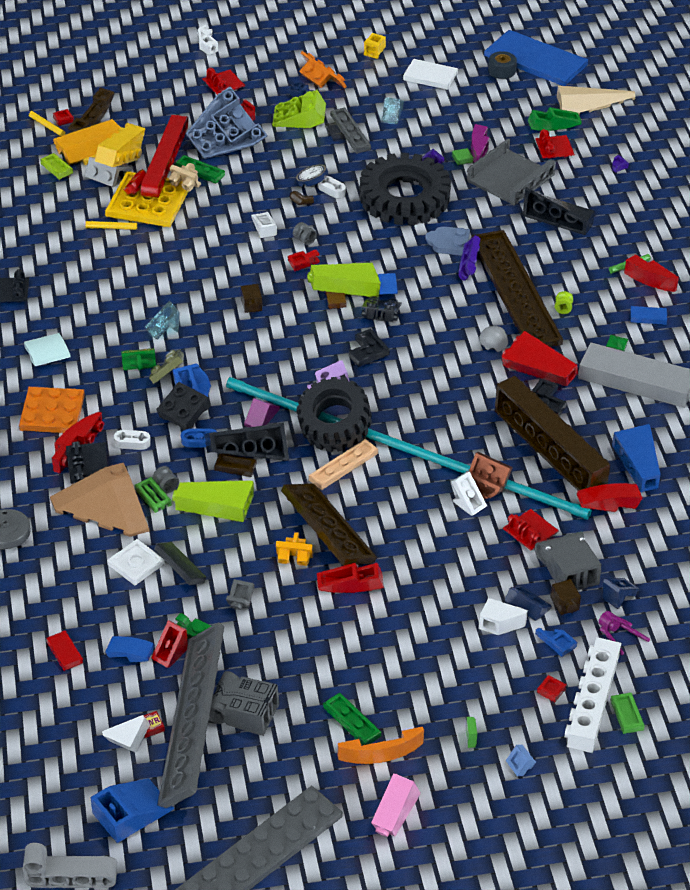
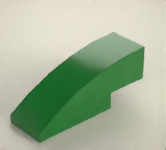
(553, 119)

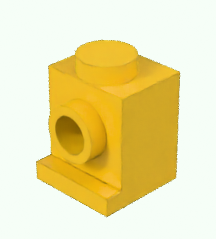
(374, 45)

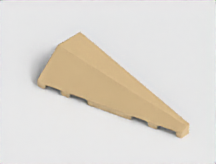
(590, 99)

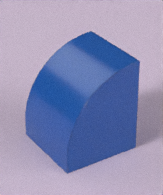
(388, 284)

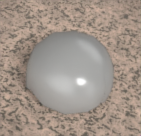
(494, 337)

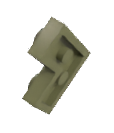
(172, 360)

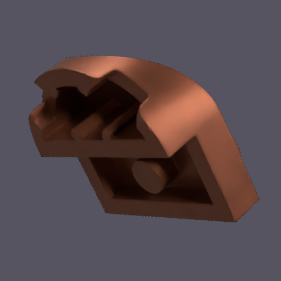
(489, 474)

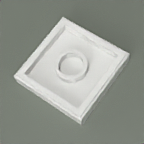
(136, 562)

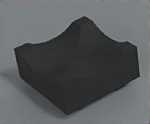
(183, 406)

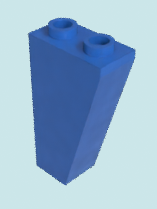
(638, 455)

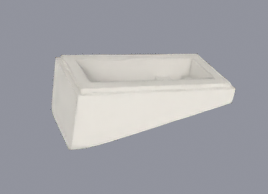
(264, 224)

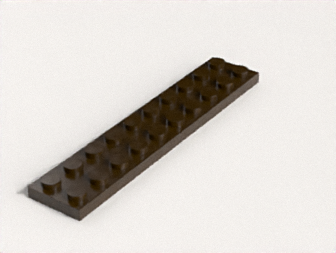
(516, 288)

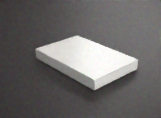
(430, 74)

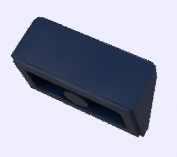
(525, 599)

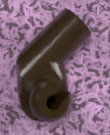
(299, 199)

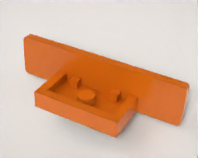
(318, 73)

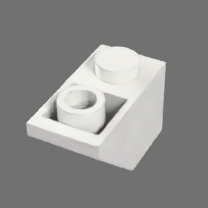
(501, 617)

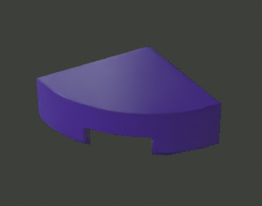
(433, 154)
(619, 164)

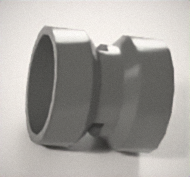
(304, 233)
(165, 478)

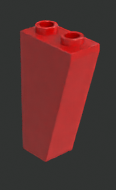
(539, 360)

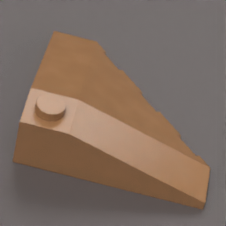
(105, 498)

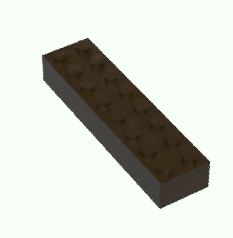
(550, 435)

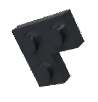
(370, 348)
(545, 390)

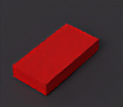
(64, 650)

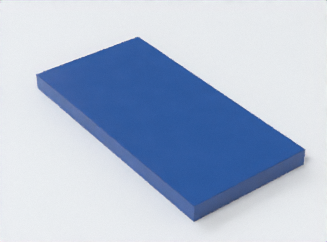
(539, 57)

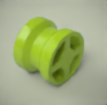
(563, 302)

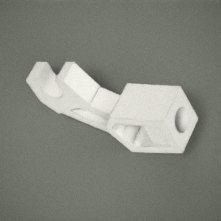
(206, 42)

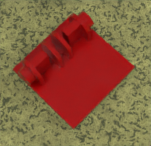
(220, 81)
(554, 146)
(529, 528)

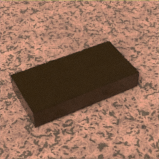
(235, 465)

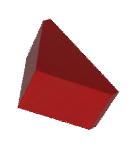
(171, 644)

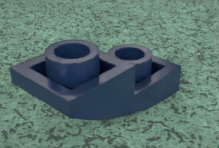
(299, 89)

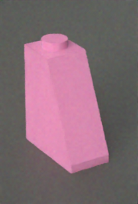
(395, 805)

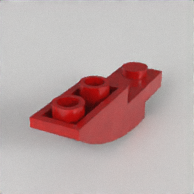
(83, 432)

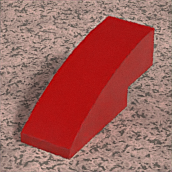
(651, 274)
(610, 496)
(351, 579)

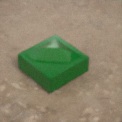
(617, 343)

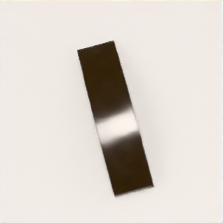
(94, 114)

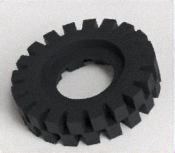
(384, 172)

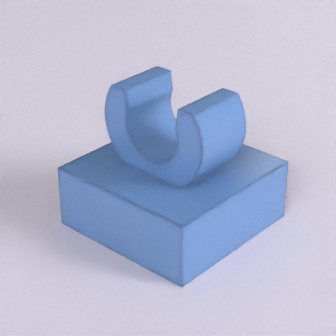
(520, 760)

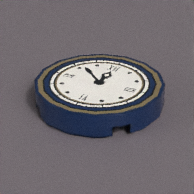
(312, 175)

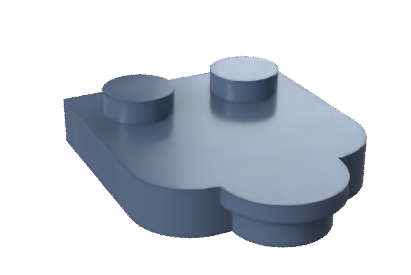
(448, 240)

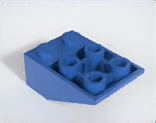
(127, 807)

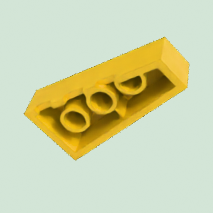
(121, 147)

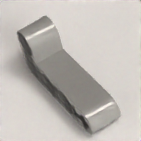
(67, 871)

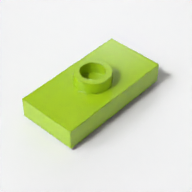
(56, 166)

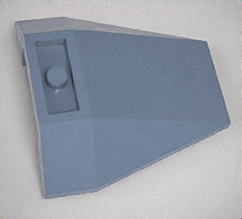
(224, 127)

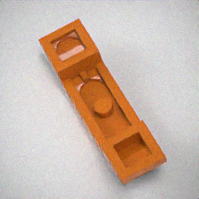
(383, 751)

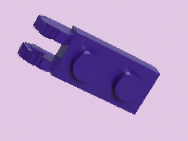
(468, 259)

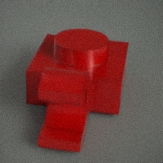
(301, 260)

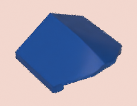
(193, 377)

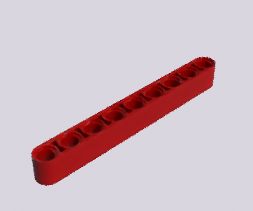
(164, 156)

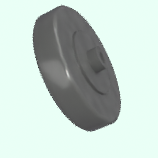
(13, 528)

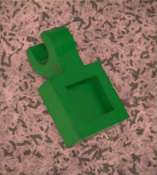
(193, 628)

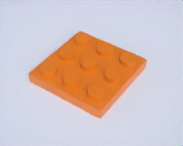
(51, 409)

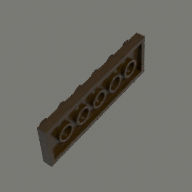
(328, 524)

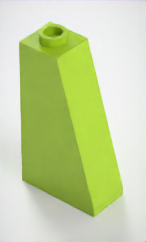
(350, 279)
(215, 499)

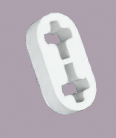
(332, 187)
(132, 439)

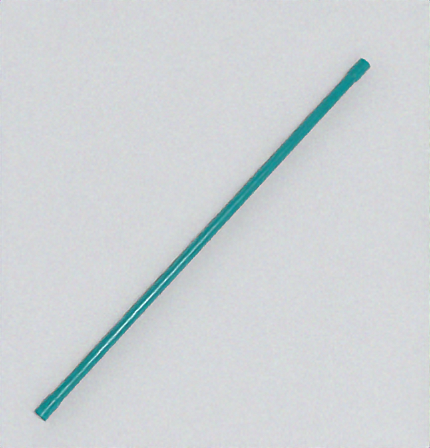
(573, 508)

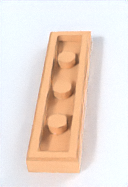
(343, 464)

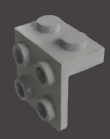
(104, 173)

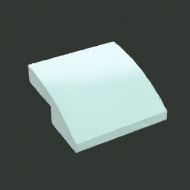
(47, 349)

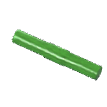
(621, 266)

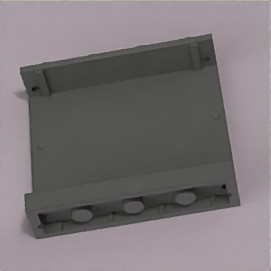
(508, 173)

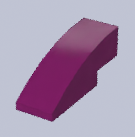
(479, 142)

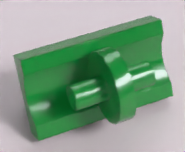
(138, 359)

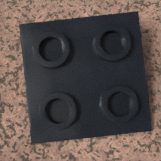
(14, 288)
(374, 303)
(85, 460)

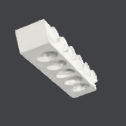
(593, 695)

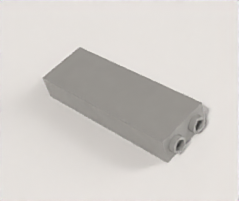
(636, 374)

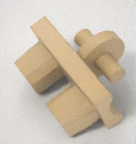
(186, 174)

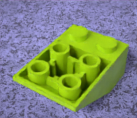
(300, 111)

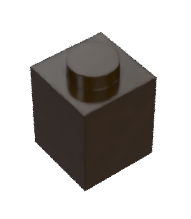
(251, 298)
(565, 597)

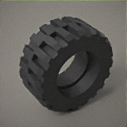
(328, 394)

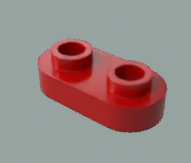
(136, 180)

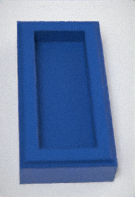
(648, 315)

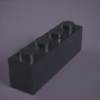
(557, 212)
(257, 441)

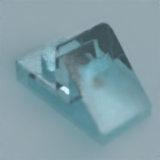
(392, 110)
(165, 318)

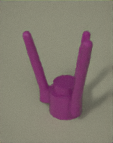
(612, 622)

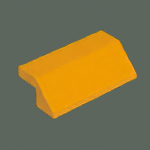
(85, 141)

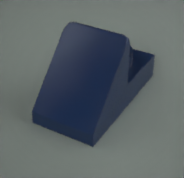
(617, 589)

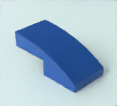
(133, 648)

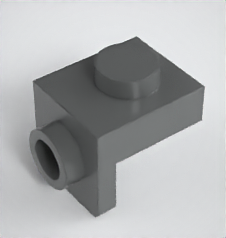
(240, 594)

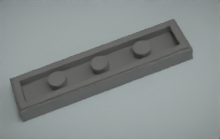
(350, 130)

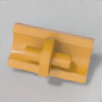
(294, 547)

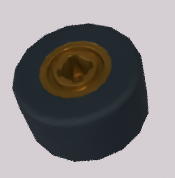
(502, 65)

